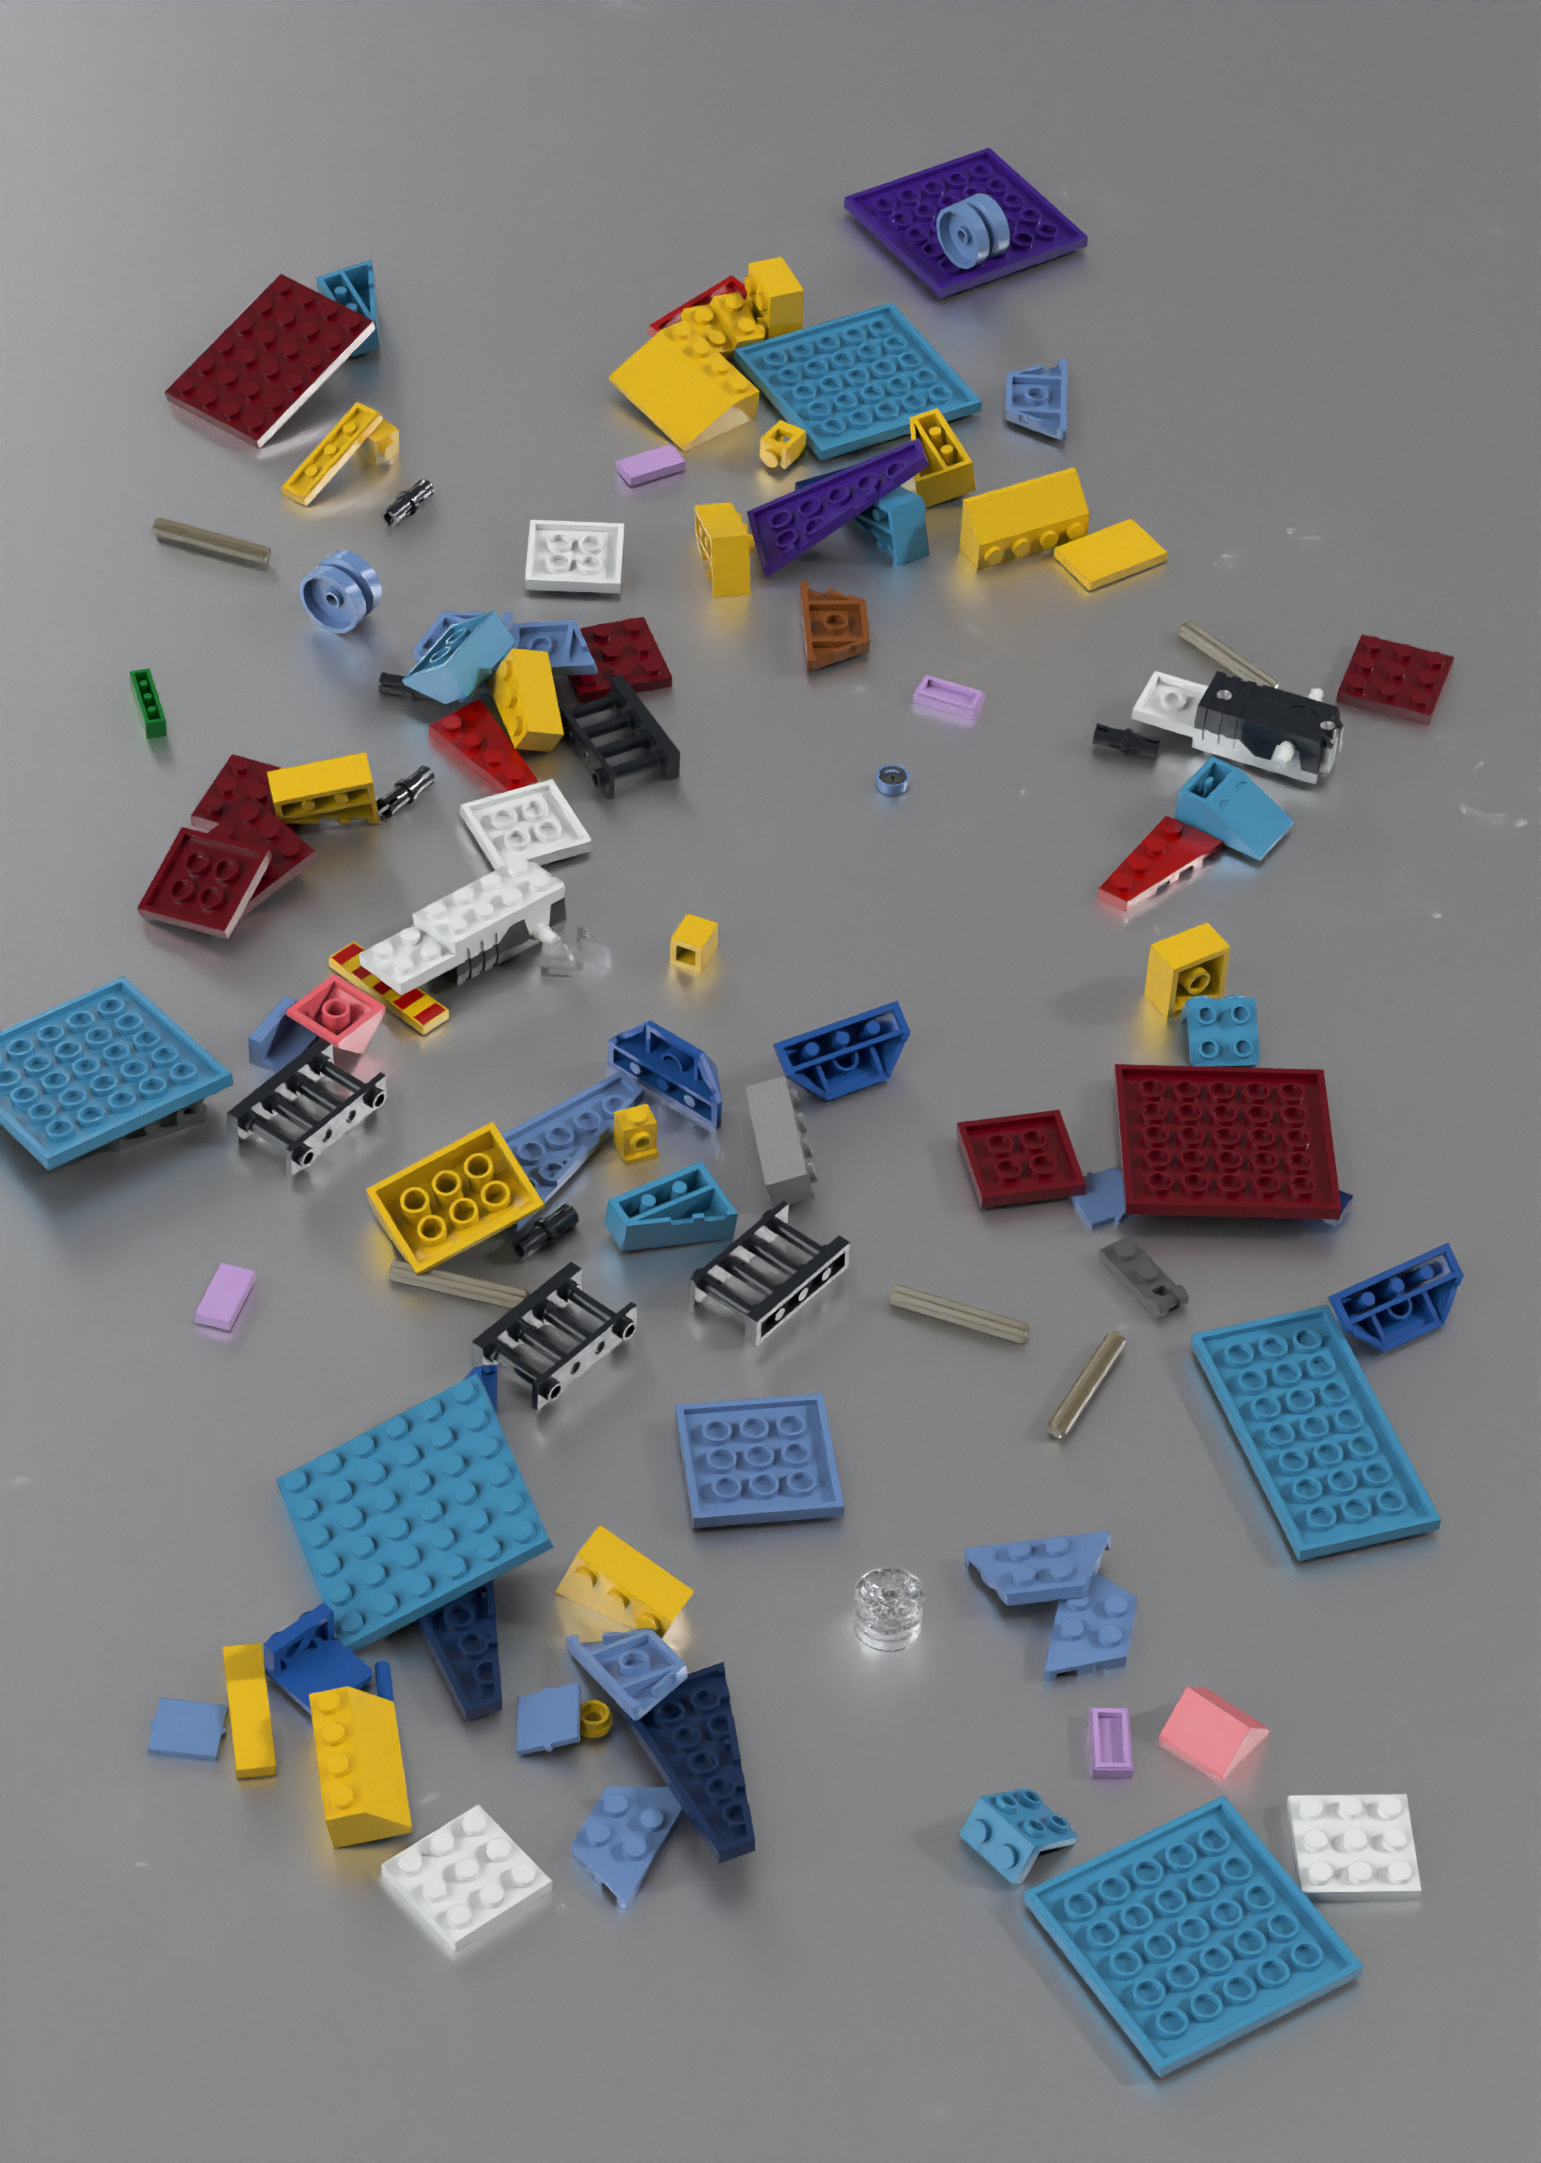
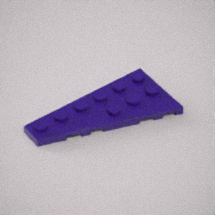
(810, 514)

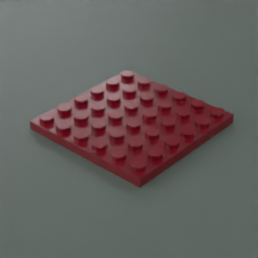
(1226, 1142)

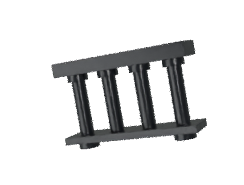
(632, 717)
(297, 1080)
(781, 1299)
(542, 1308)

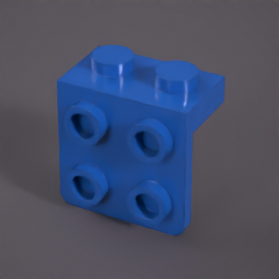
(311, 1659)

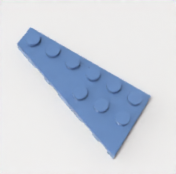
(566, 1135)

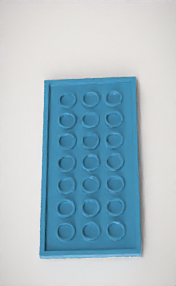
(1314, 1433)

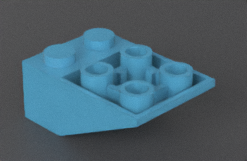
(1232, 809)

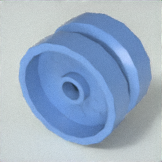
(973, 230)
(340, 591)

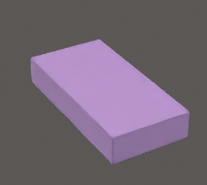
(650, 465)
(949, 697)
(225, 1296)
(1110, 1743)

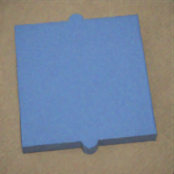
(1102, 1198)
(548, 1719)
(188, 1729)

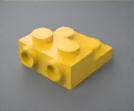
(725, 323)

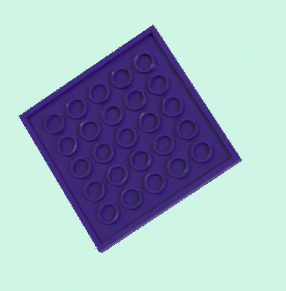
(907, 209)

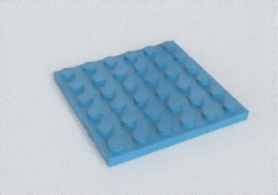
(855, 379)
(98, 1072)
(413, 1514)
(1192, 1935)

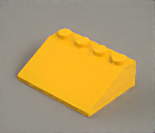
(686, 387)
(454, 1199)

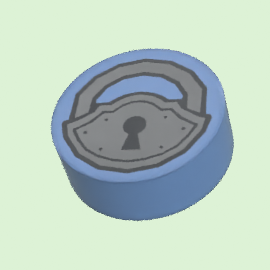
(892, 779)

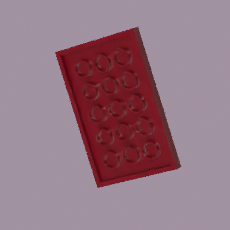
(270, 361)

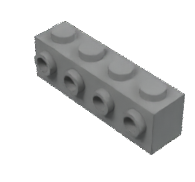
(780, 1141)

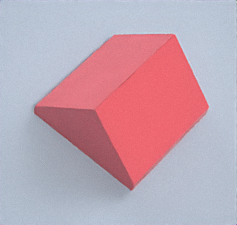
(339, 1014)
(1211, 1731)

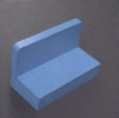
(279, 1039)

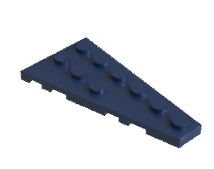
(466, 1650)
(699, 1758)

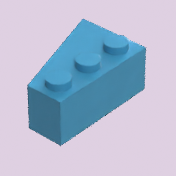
(356, 290)
(898, 525)
(671, 1212)

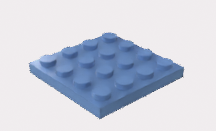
(758, 1460)

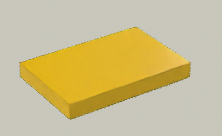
(1110, 554)

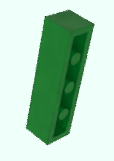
(148, 703)

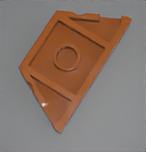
(832, 626)

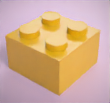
(775, 296)
(1185, 968)

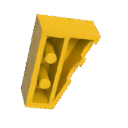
(949, 468)
(726, 545)
(527, 700)
(325, 790)
(624, 1584)

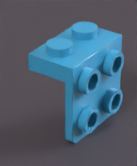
(1222, 1031)
(1013, 1830)

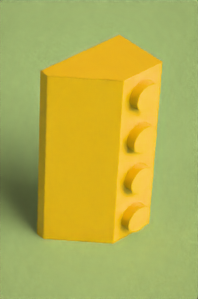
(1023, 519)
(359, 1766)

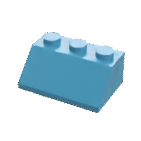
(461, 659)

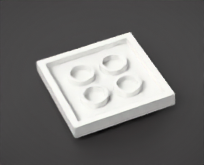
(574, 556)
(527, 824)
(1354, 1847)
(466, 1877)

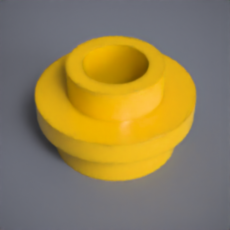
(595, 1711)

